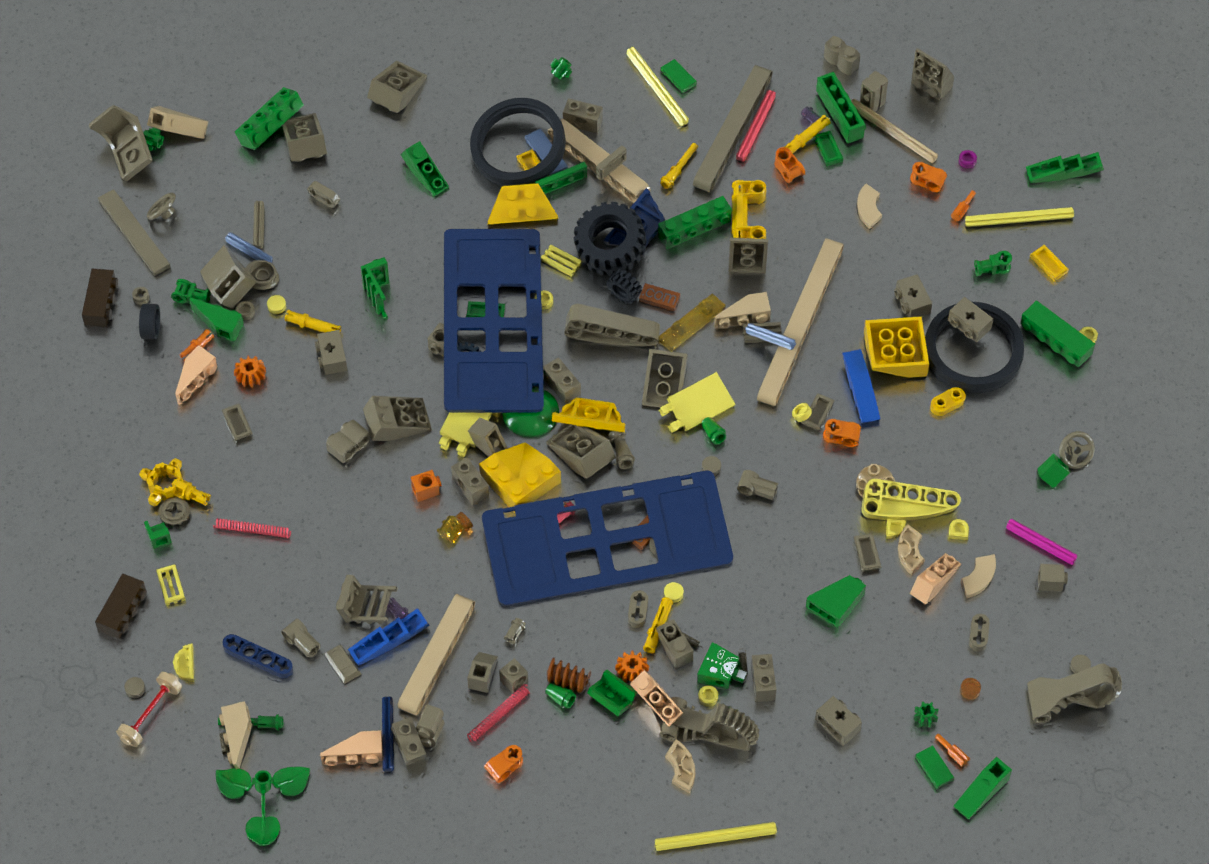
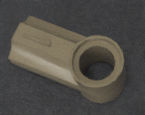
(751, 484)
(297, 634)

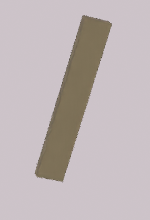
(134, 232)

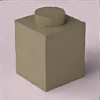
(1051, 577)

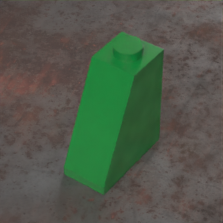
(837, 600)

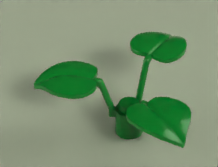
(235, 781)

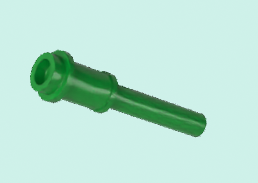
(266, 721)

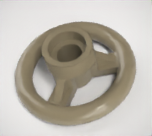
(162, 207)
(1068, 446)

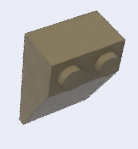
(395, 86)
(304, 137)
(748, 255)
(663, 376)
(582, 449)

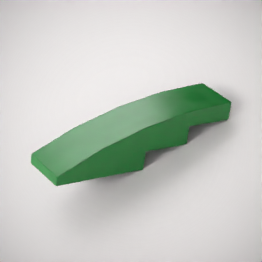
(1062, 169)

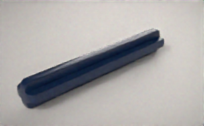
(387, 734)

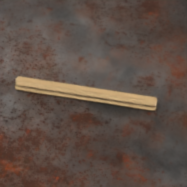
(895, 132)

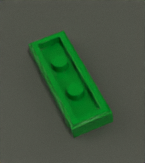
(563, 178)

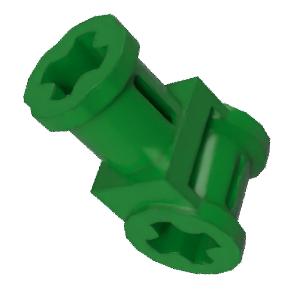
(994, 264)
(186, 289)

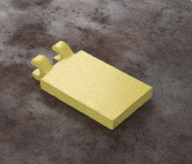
(698, 402)
(456, 429)

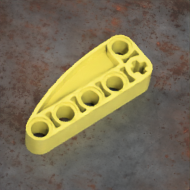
(903, 507)

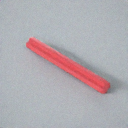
(755, 125)

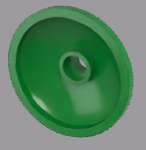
(533, 424)

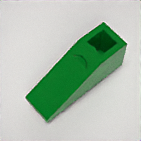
(424, 168)
(221, 321)
(983, 788)

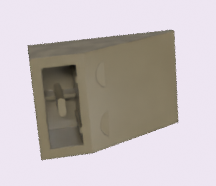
(931, 75)
(227, 277)
(395, 417)

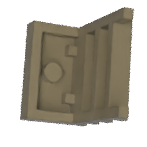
(355, 598)

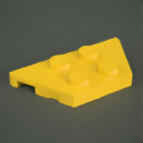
(521, 204)
(590, 414)

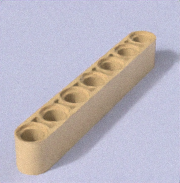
(589, 152)
(436, 654)

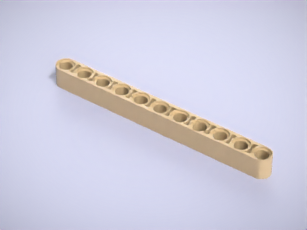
(800, 321)

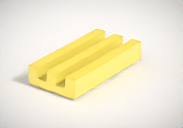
(562, 258)
(175, 598)

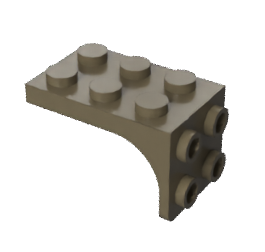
(125, 138)

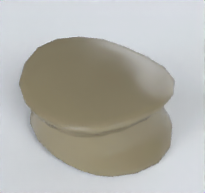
(264, 273)

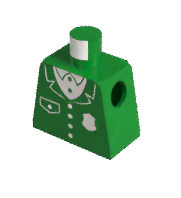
(720, 668)

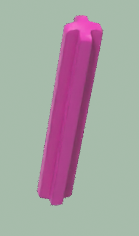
(1041, 541)

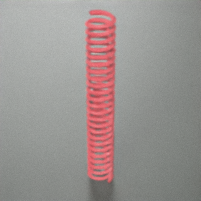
(253, 527)
(489, 723)

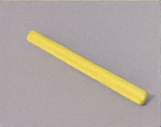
(657, 86)
(1018, 217)
(715, 836)

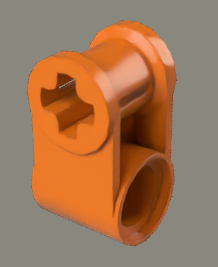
(789, 166)
(929, 177)
(843, 432)
(502, 765)

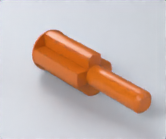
(962, 207)
(954, 751)

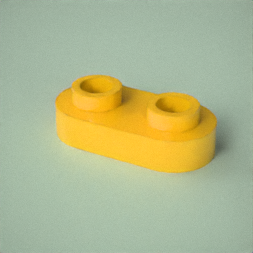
(949, 401)

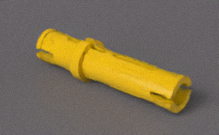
(807, 134)
(309, 322)
(660, 619)

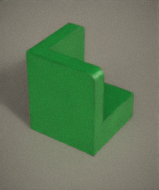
(1053, 471)
(158, 534)

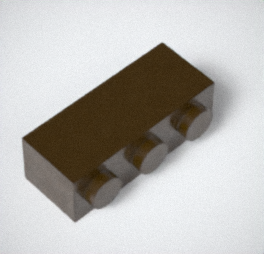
(99, 297)
(121, 606)

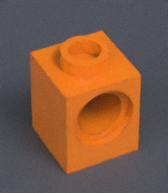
(423, 492)

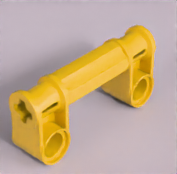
(750, 193)

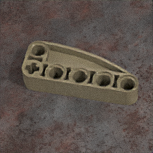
(609, 327)

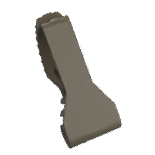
(1078, 688)
(720, 726)

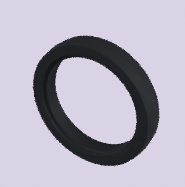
(505, 109)
(976, 384)

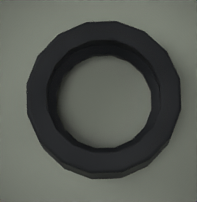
(149, 321)

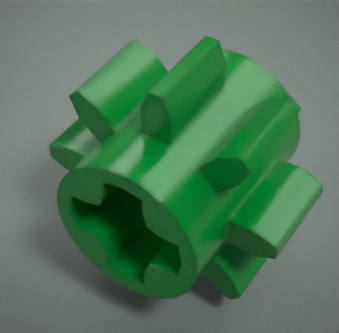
(561, 68)
(153, 138)
(928, 709)

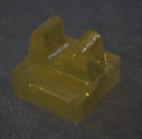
(450, 529)

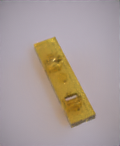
(691, 322)

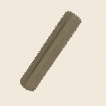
(258, 229)

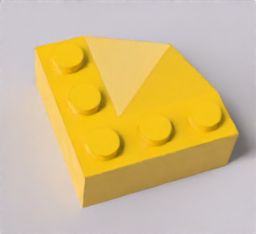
(897, 346)
(520, 474)

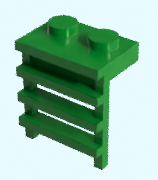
(373, 277)

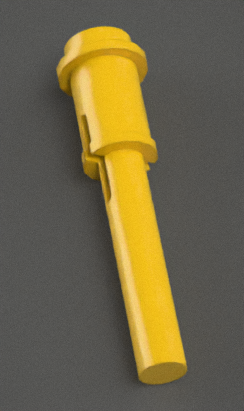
(668, 180)

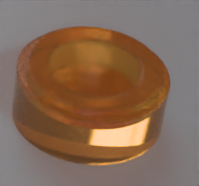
(464, 521)
(970, 688)

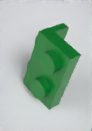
(613, 693)

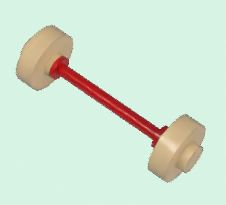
(129, 734)

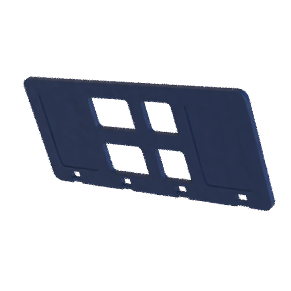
(492, 378)
(531, 554)

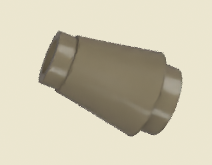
(624, 456)

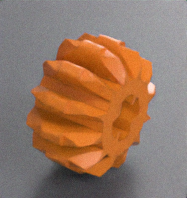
(250, 371)
(624, 663)

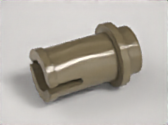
(516, 628)

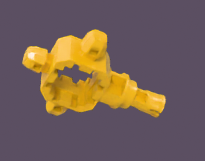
(180, 487)

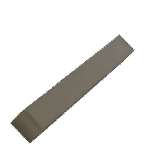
(732, 128)

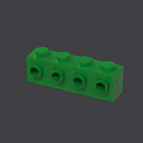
(840, 107)
(269, 118)
(694, 222)
(1057, 334)

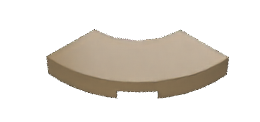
(867, 206)
(908, 549)
(980, 577)
(683, 766)

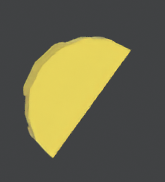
(184, 663)

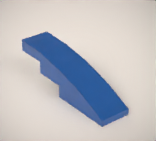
(861, 386)
(388, 638)

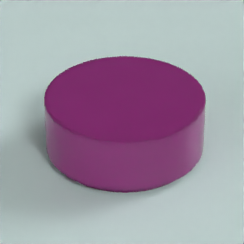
(967, 159)

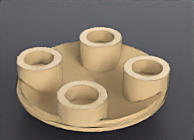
(873, 472)

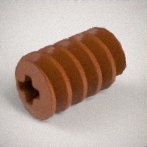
(567, 676)

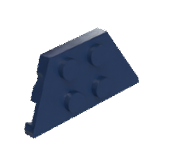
(649, 214)

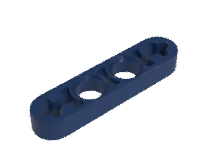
(259, 653)

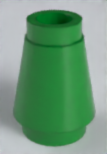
(714, 431)
(562, 696)

